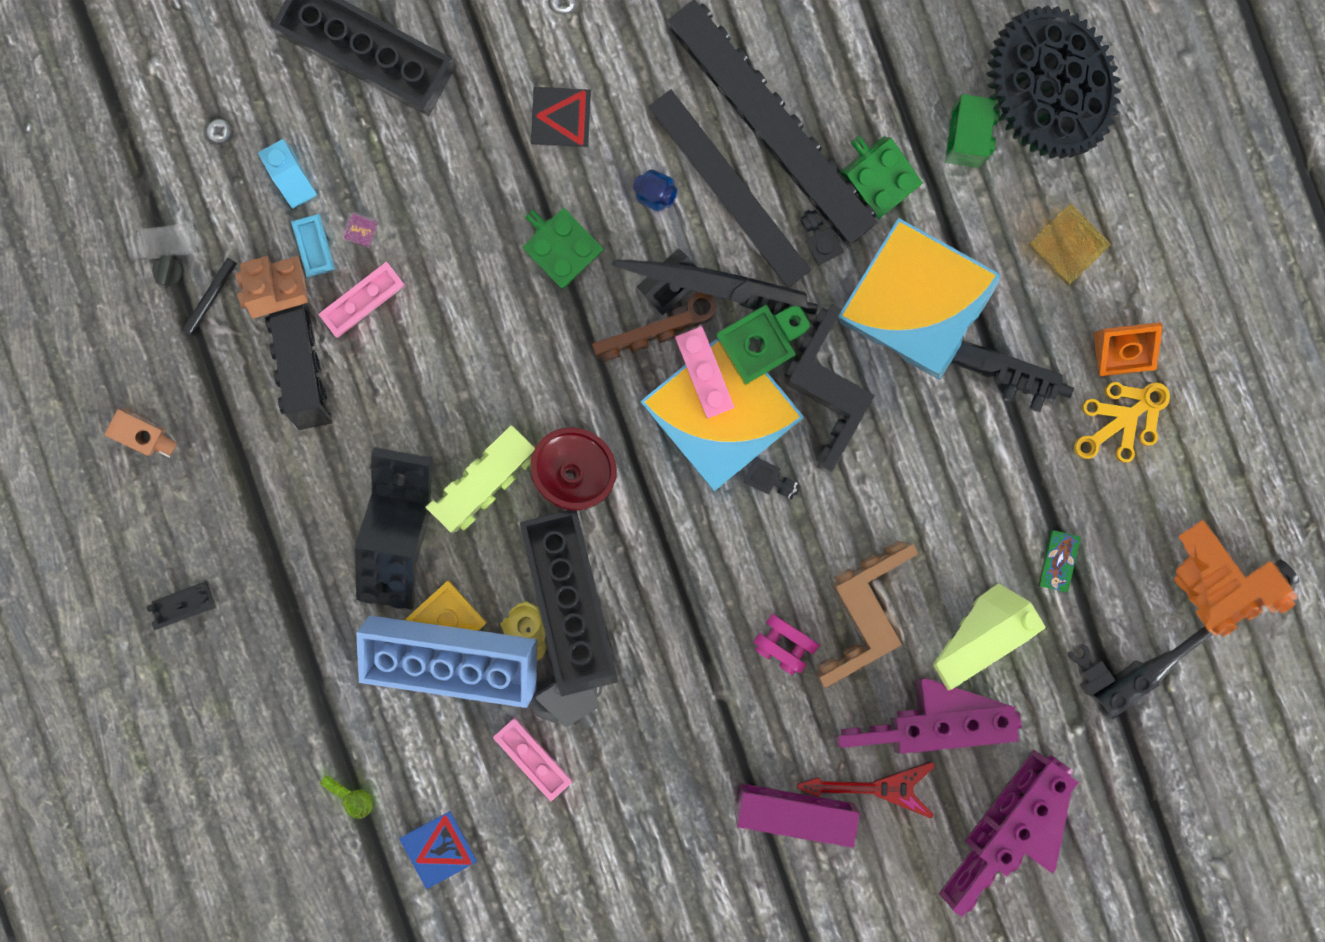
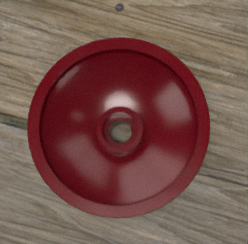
(576, 453)

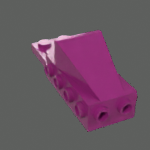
(943, 709)
(1031, 828)

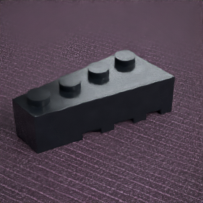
(297, 367)

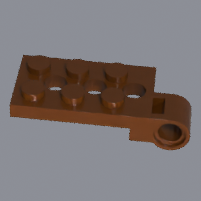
(663, 330)

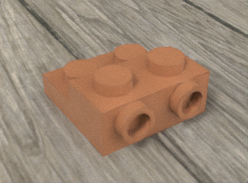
(271, 286)

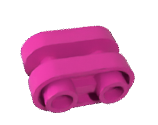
(768, 646)

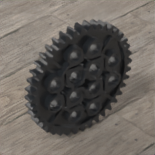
(1053, 82)

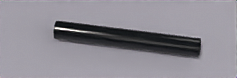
(209, 296)

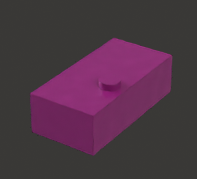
(797, 815)

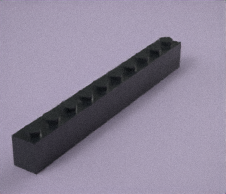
(771, 122)

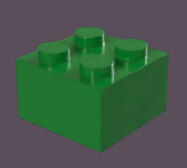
(971, 131)

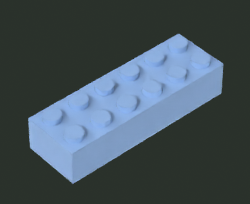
(447, 661)

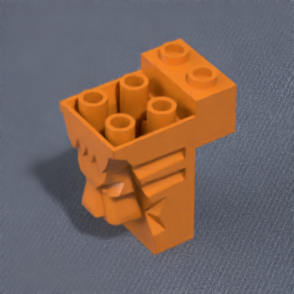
(1221, 587)

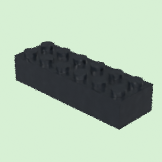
(367, 49)
(568, 602)

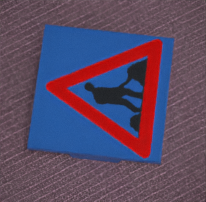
(438, 850)

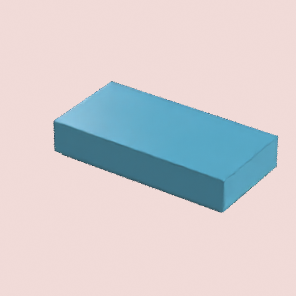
(313, 245)

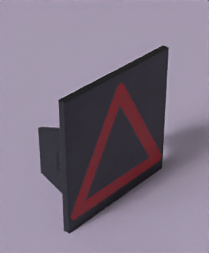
(560, 117)

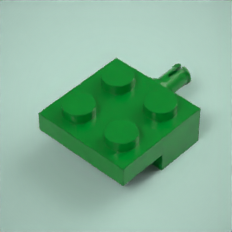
(881, 174)
(561, 247)

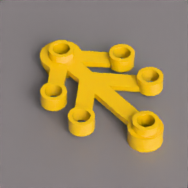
(1126, 418)

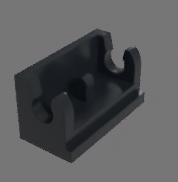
(181, 605)

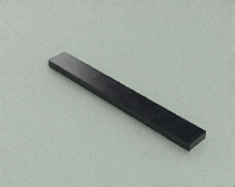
(729, 188)

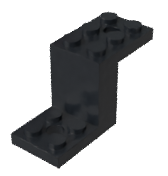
(828, 389)
(393, 528)

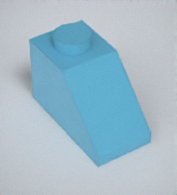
(287, 173)

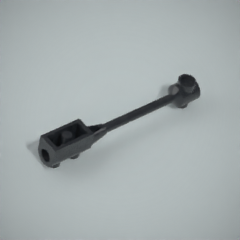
(1142, 678)

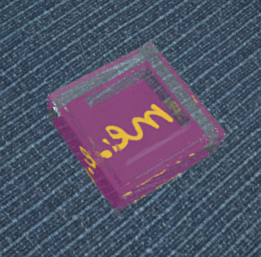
(360, 230)

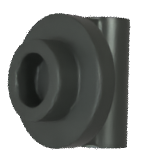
(167, 271)

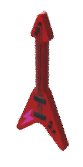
(892, 788)

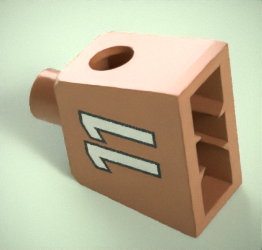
(128, 428)

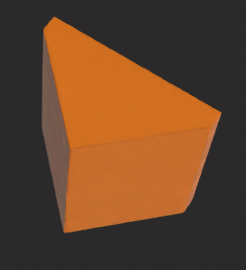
(1128, 348)

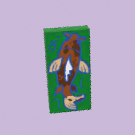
(1059, 561)

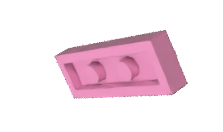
(361, 299)
(704, 372)
(532, 759)

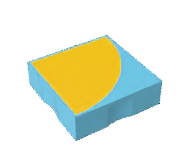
(919, 298)
(731, 439)

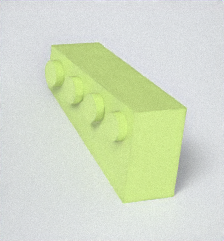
(482, 480)

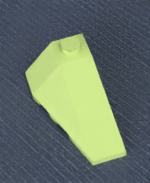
(989, 632)

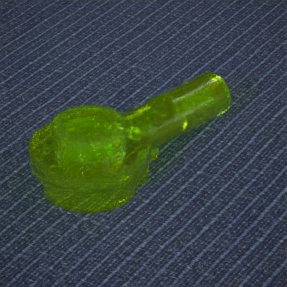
(356, 803)

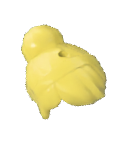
(525, 616)

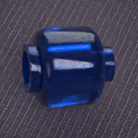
(655, 190)

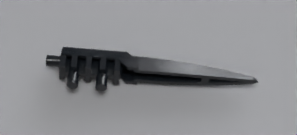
(747, 291)
(1013, 373)

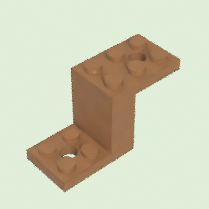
(865, 613)

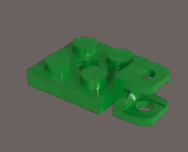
(776, 338)

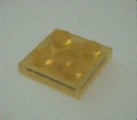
(1069, 244)

